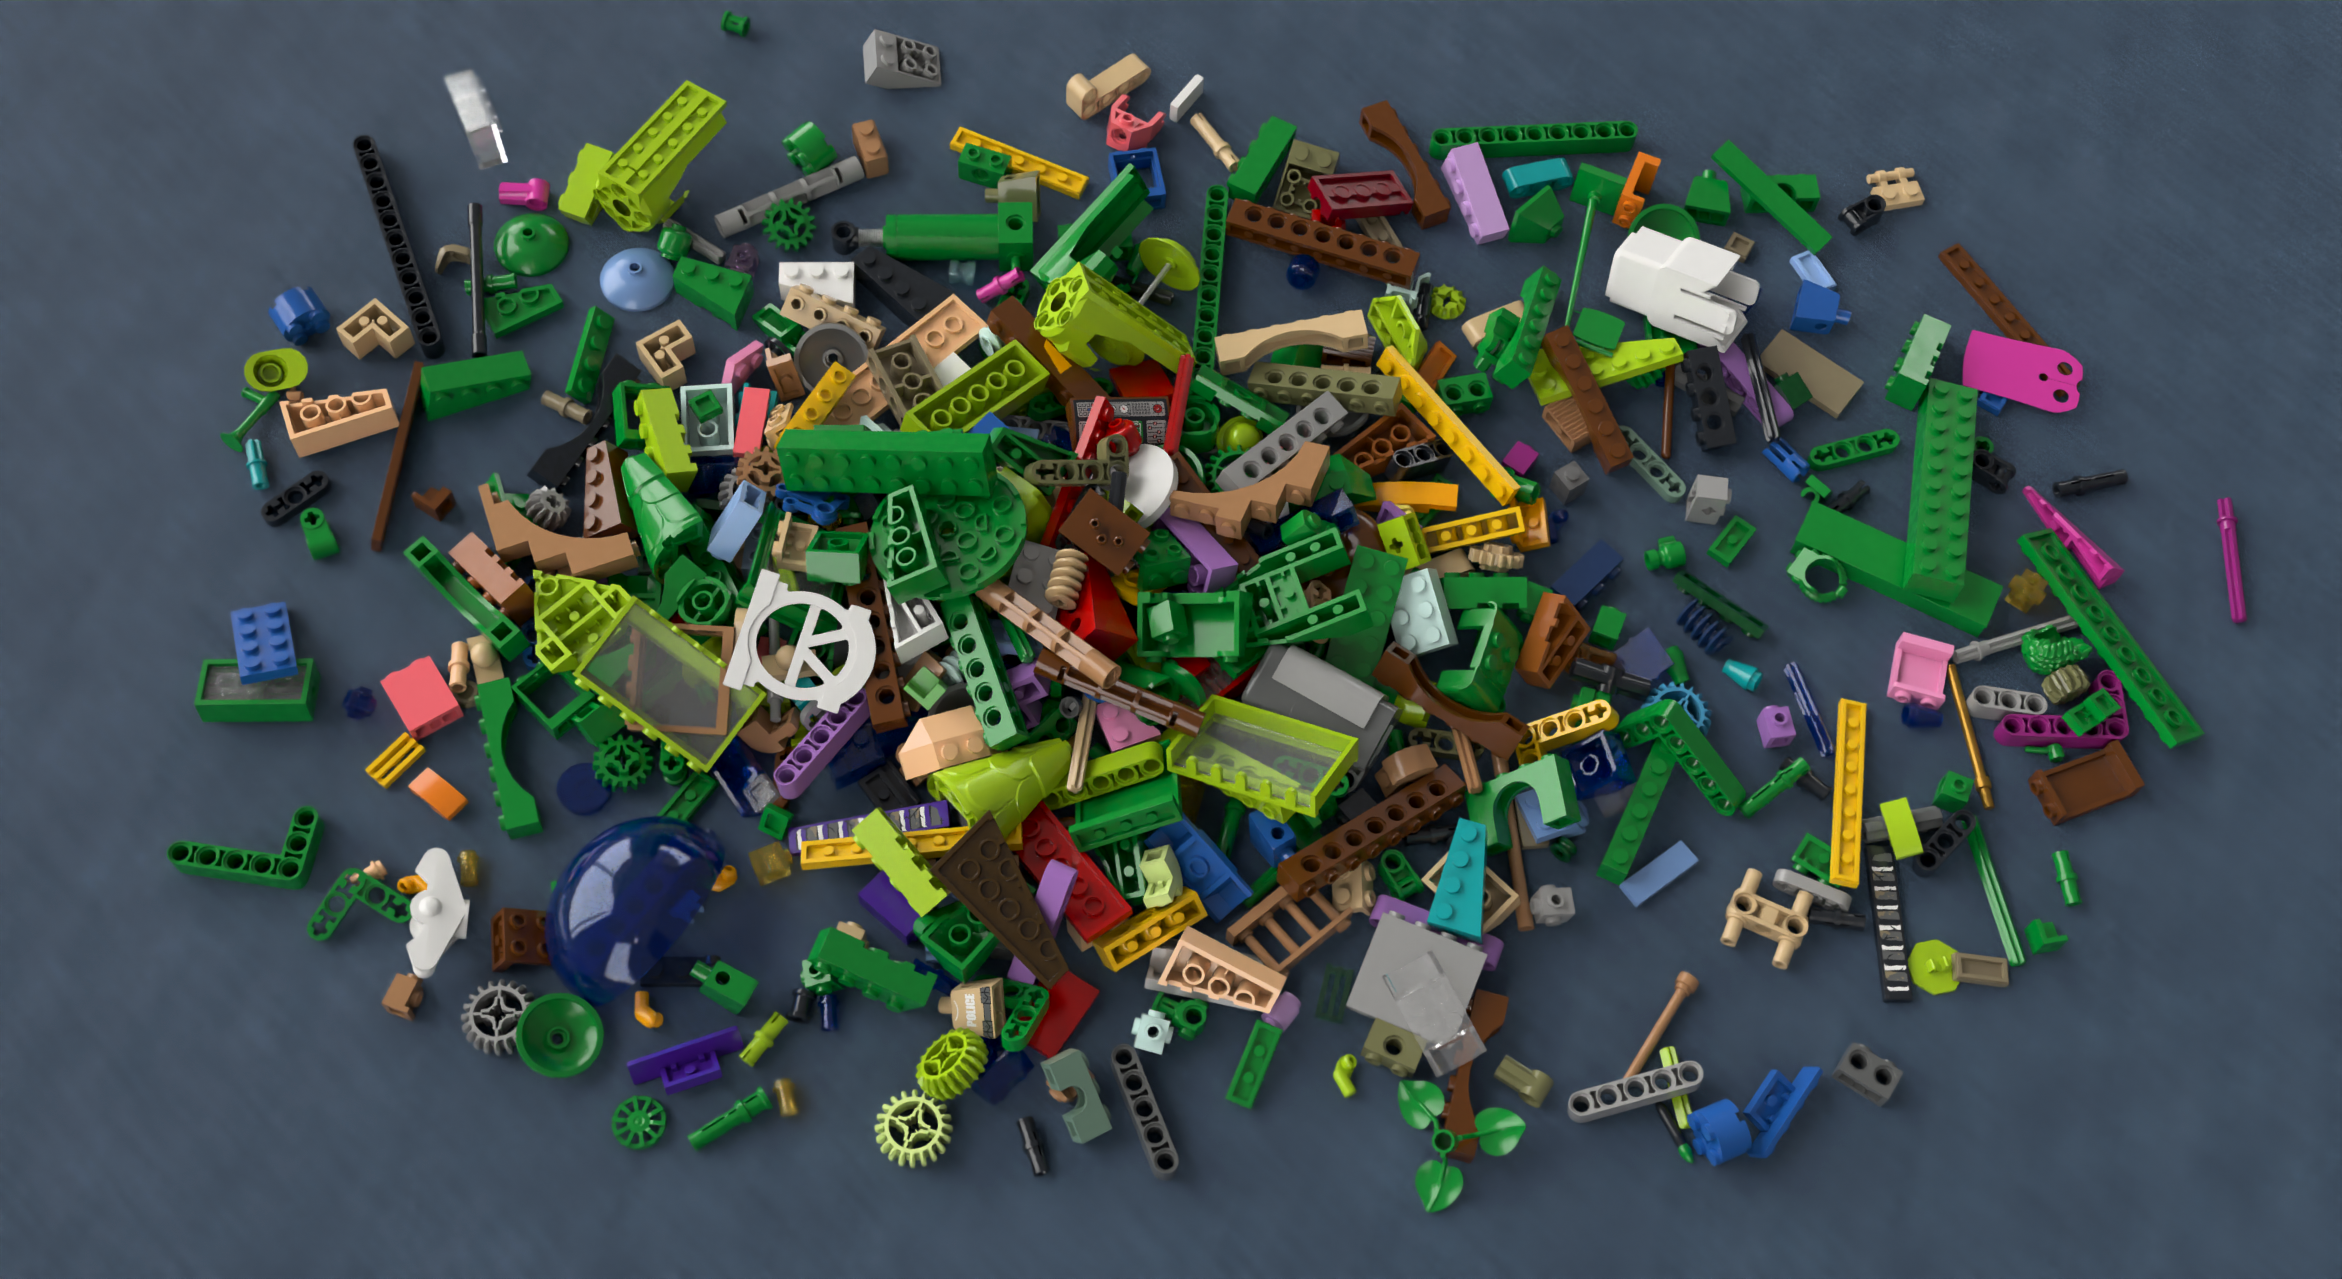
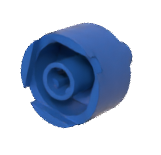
(299, 315)
(1719, 1132)

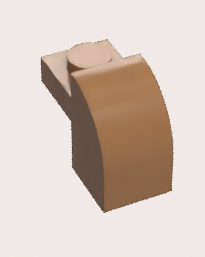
(766, 735)
(1405, 767)

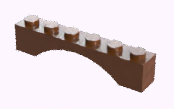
(1383, 127)
(1602, 427)
(1403, 673)
(1487, 1015)

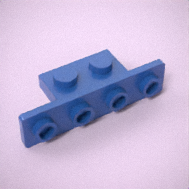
(1776, 1106)

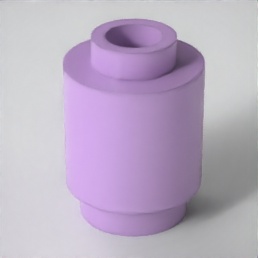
(1283, 1011)

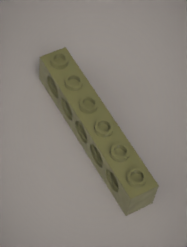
(1303, 385)

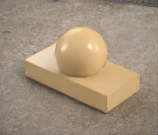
(485, 660)
(779, 663)

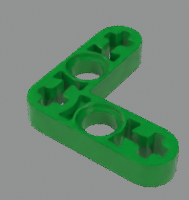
(359, 892)
(1022, 1007)

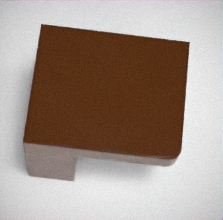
(435, 502)

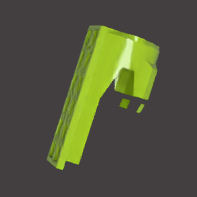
(645, 171)
(1089, 305)

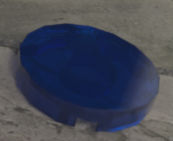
(581, 791)

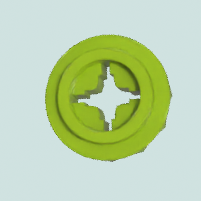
(1453, 308)

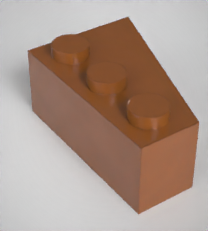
(1551, 640)

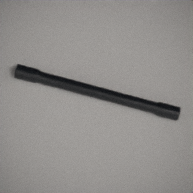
(475, 225)

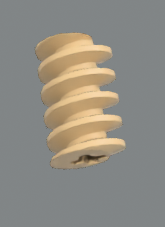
(1066, 578)

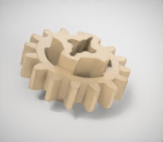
(1496, 557)

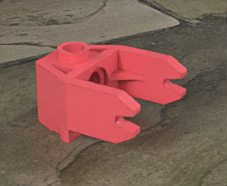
(1132, 130)

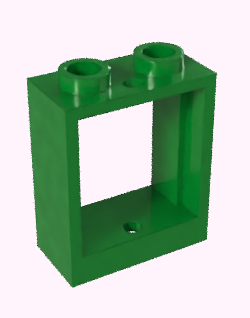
(628, 390)
(561, 721)

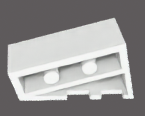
(914, 626)

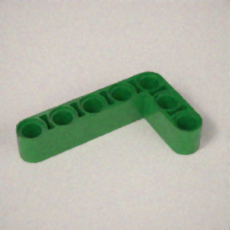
(1689, 747)
(255, 861)

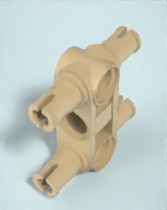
(1767, 918)

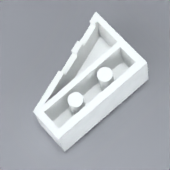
(826, 278)

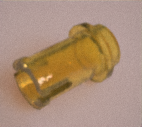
(468, 868)
(785, 1097)

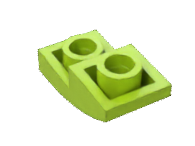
(1901, 828)

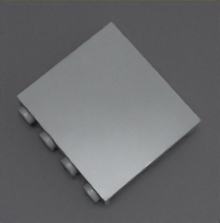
(1399, 944)

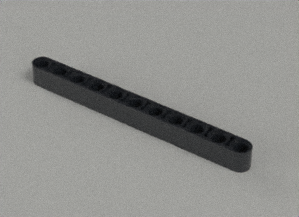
(399, 247)

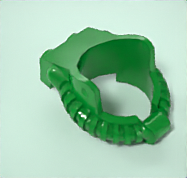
(1806, 560)

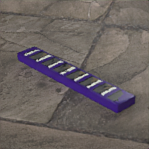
(912, 818)

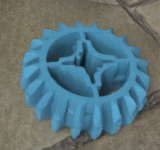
(1687, 700)

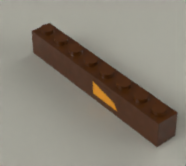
(1066, 377)

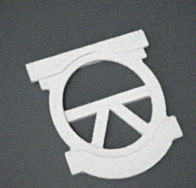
(770, 596)

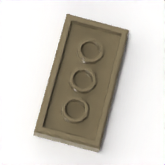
(1827, 382)

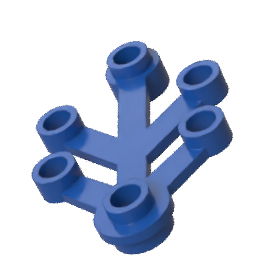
(821, 512)

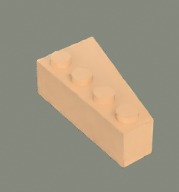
(1221, 972)

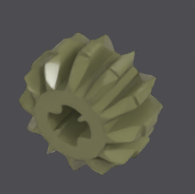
(2065, 684)

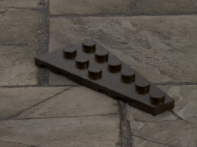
(993, 888)

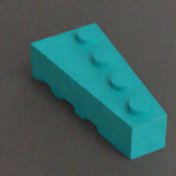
(1461, 889)

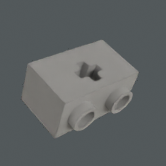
(1707, 499)

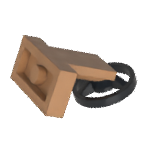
(783, 370)

